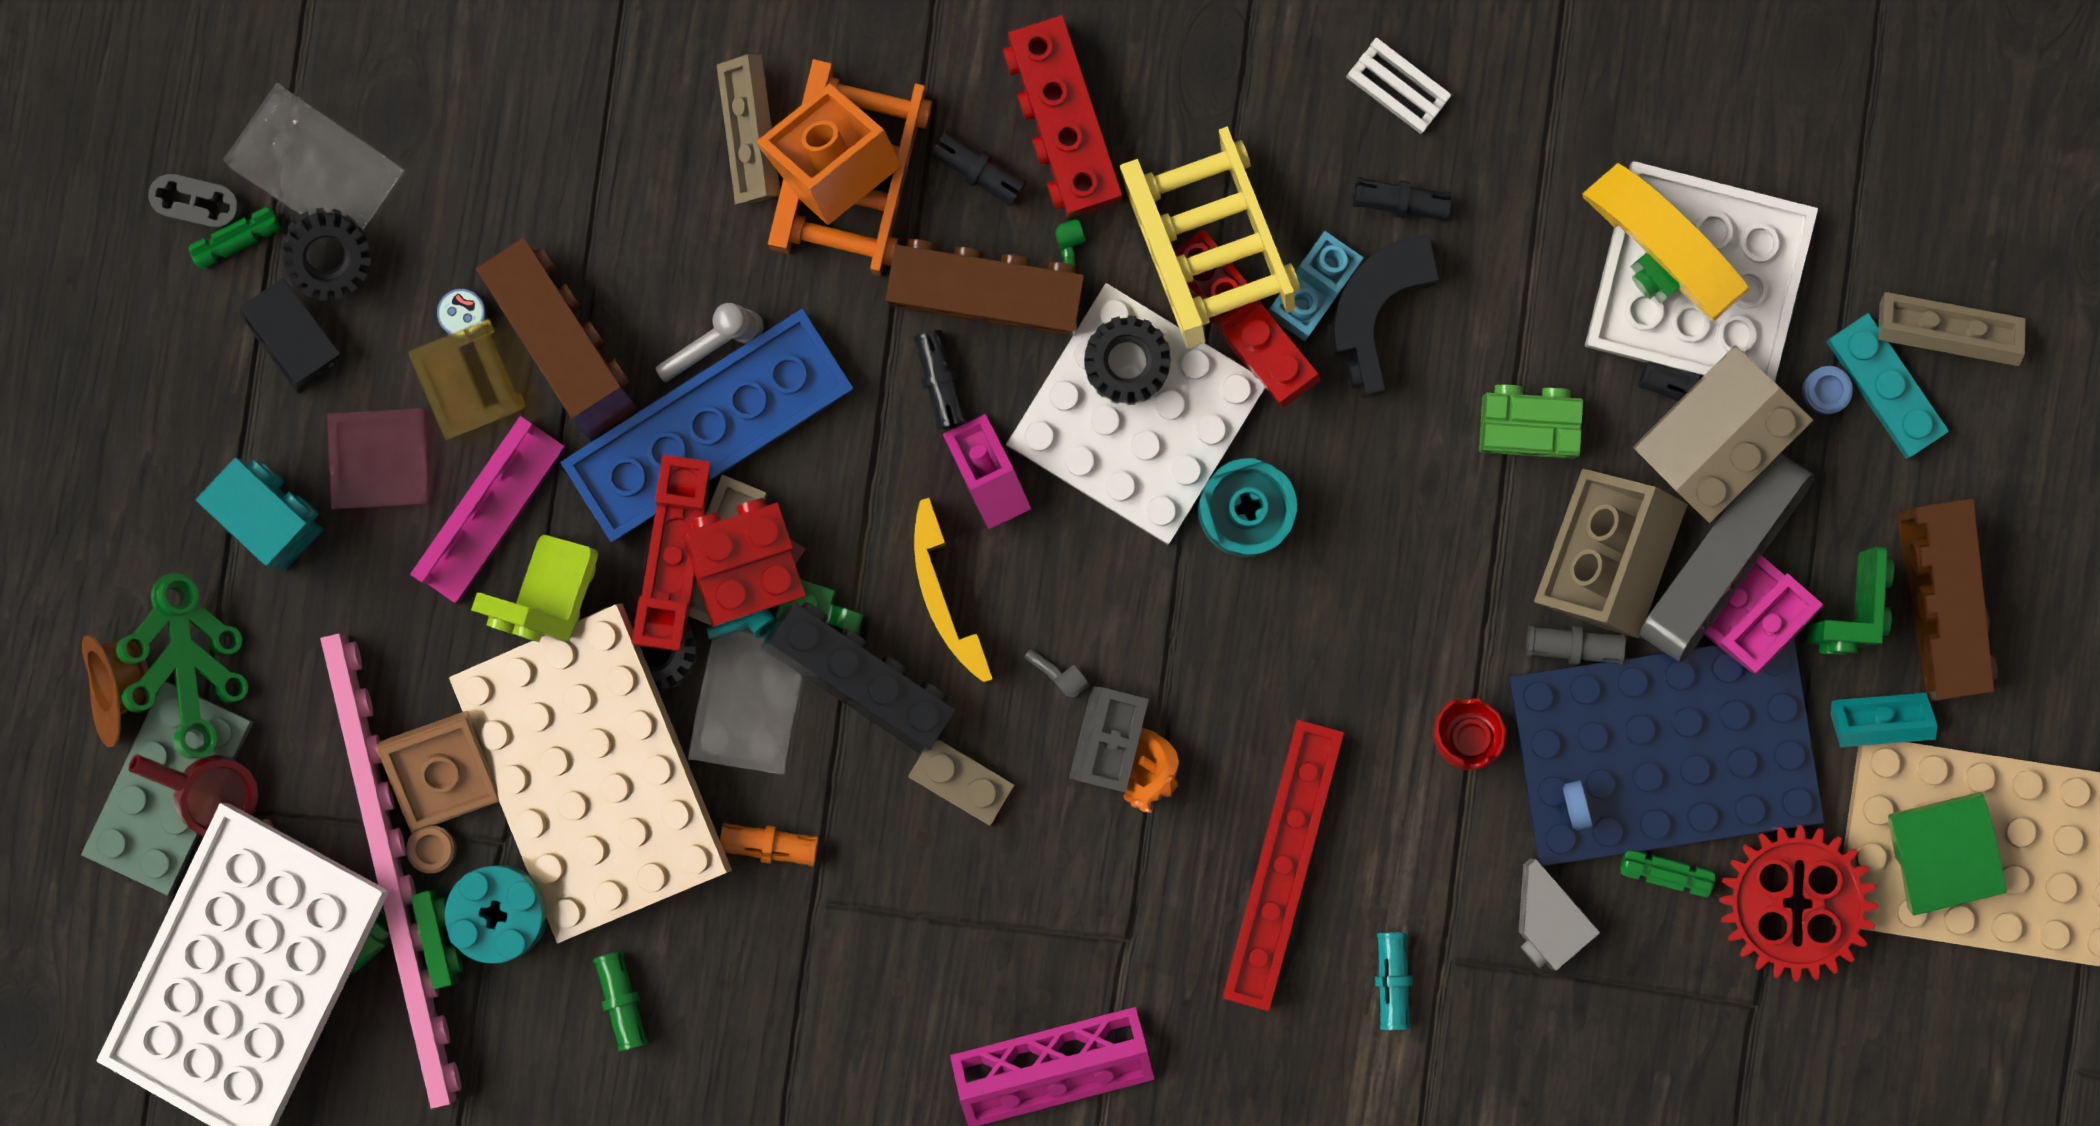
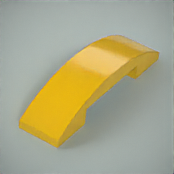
(1668, 239)
(928, 538)

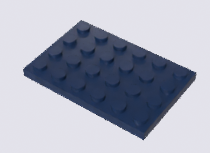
(1664, 752)

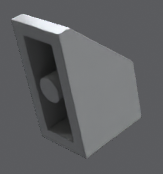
(1550, 919)

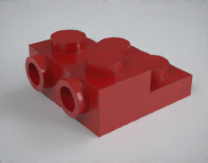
(743, 562)

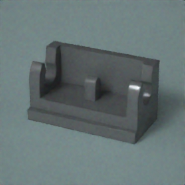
(1108, 738)

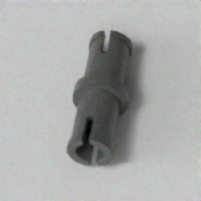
(1575, 645)

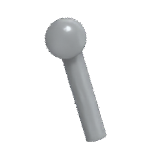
(729, 323)

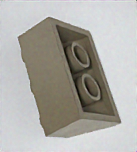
(1722, 433)
(1611, 552)

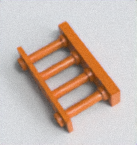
(791, 227)

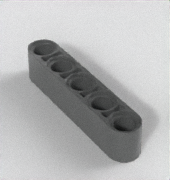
(1725, 558)

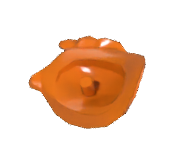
(1152, 771)

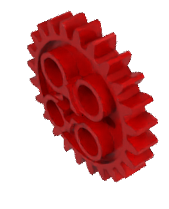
(1753, 901)

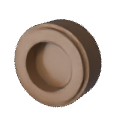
(431, 849)

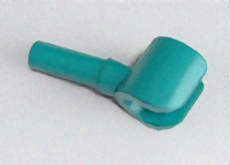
(759, 623)

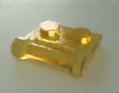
(452, 386)

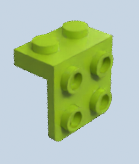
(549, 594)

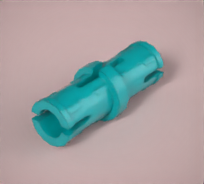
(1393, 981)

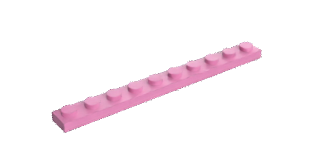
(386, 849)

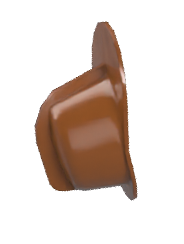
(107, 683)

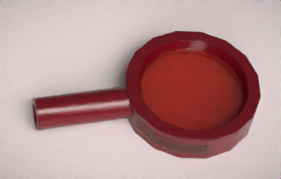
(202, 787)

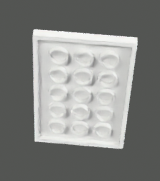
(242, 973)

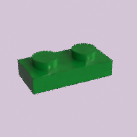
(441, 957)

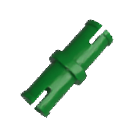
(620, 1001)

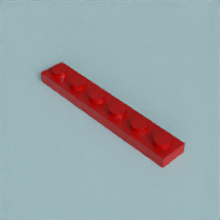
(1282, 865)

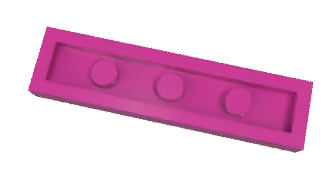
(488, 510)
(1054, 1076)

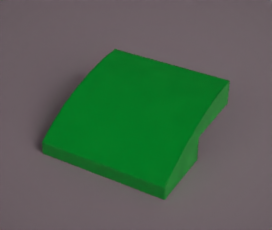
(1947, 853)

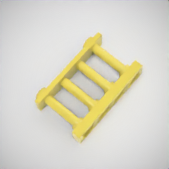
(1179, 270)

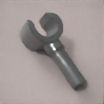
(1069, 682)

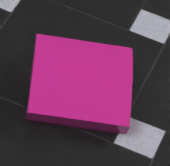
(1763, 616)

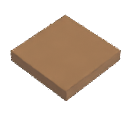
(438, 771)

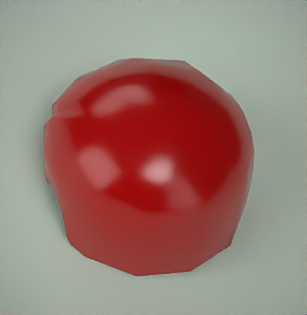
(1469, 734)

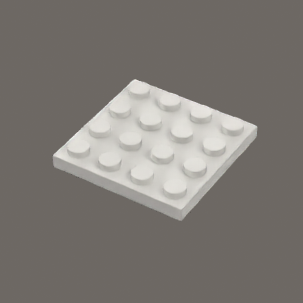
(1759, 238)
(1143, 456)

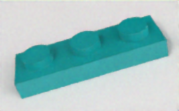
(1887, 386)

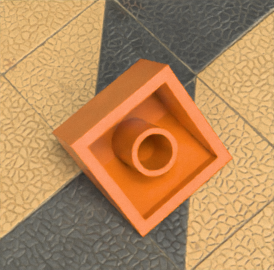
(830, 153)

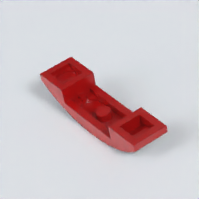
(669, 573)

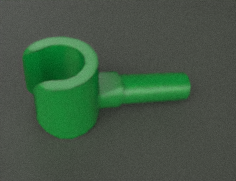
(1069, 235)

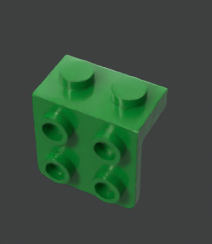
(1870, 618)

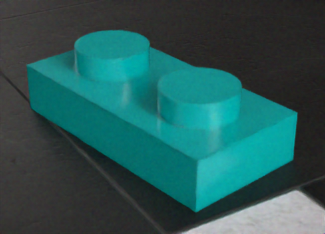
(1883, 719)

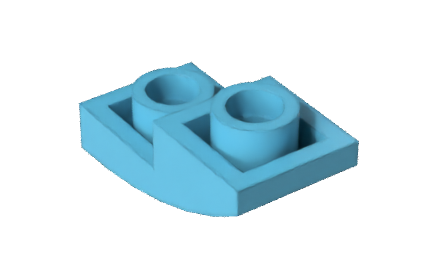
(1320, 281)

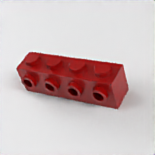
(1063, 116)

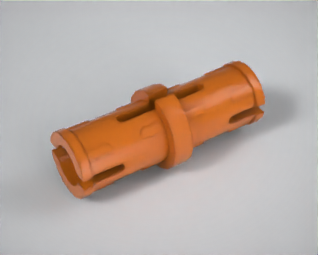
(769, 844)

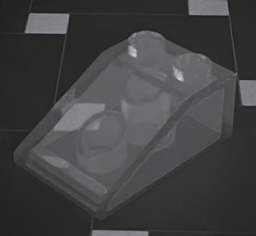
(311, 160)
(746, 706)

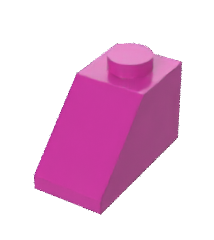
(987, 471)

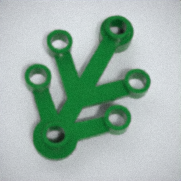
(183, 658)

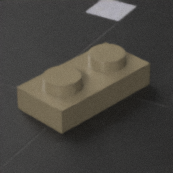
(961, 781)

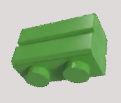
(1531, 423)

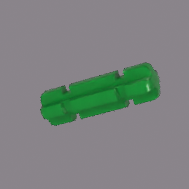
(234, 237)
(1667, 873)

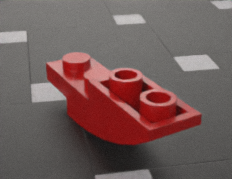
(1252, 330)

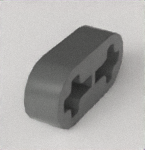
(198, 191)

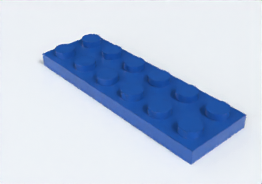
(711, 418)

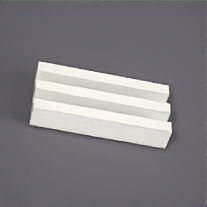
(1410, 71)

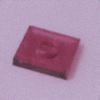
(378, 459)

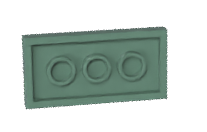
(139, 823)

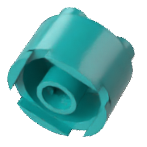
(1260, 484)
(474, 930)

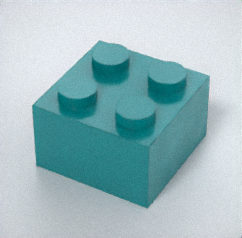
(260, 514)

